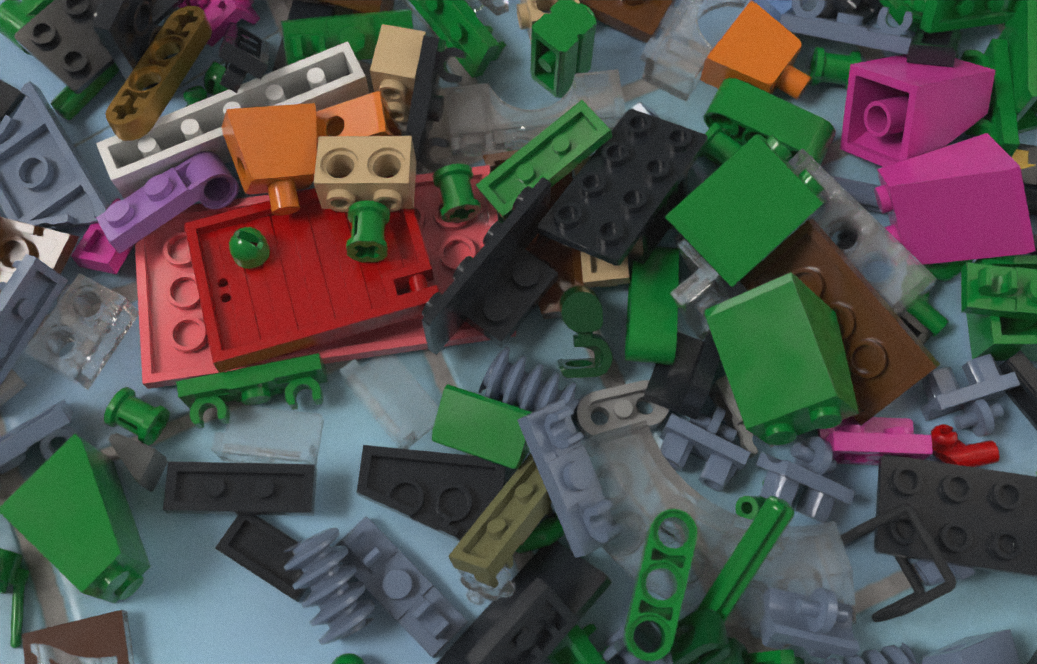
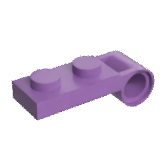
(168, 196)

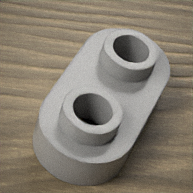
(620, 408)

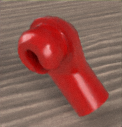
(952, 451)

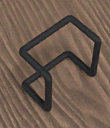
(919, 596)

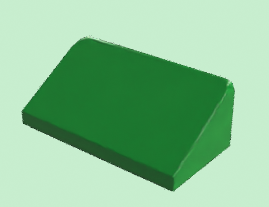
(480, 427)

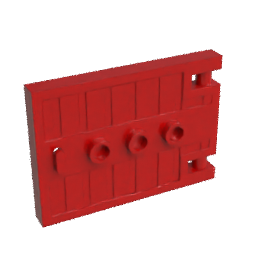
(307, 285)

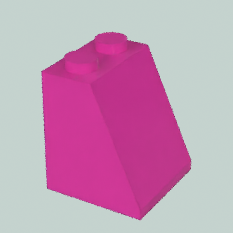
(911, 108)
(957, 203)

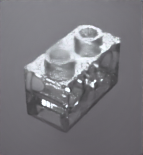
(93, 336)

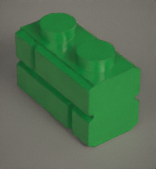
(562, 46)

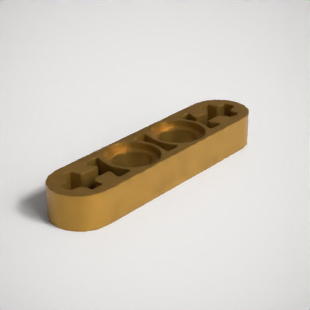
(137, 110)

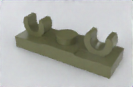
(503, 526)

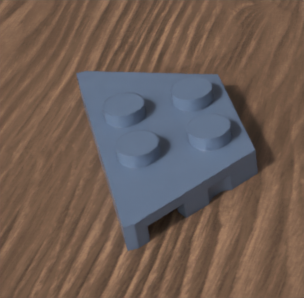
(42, 171)

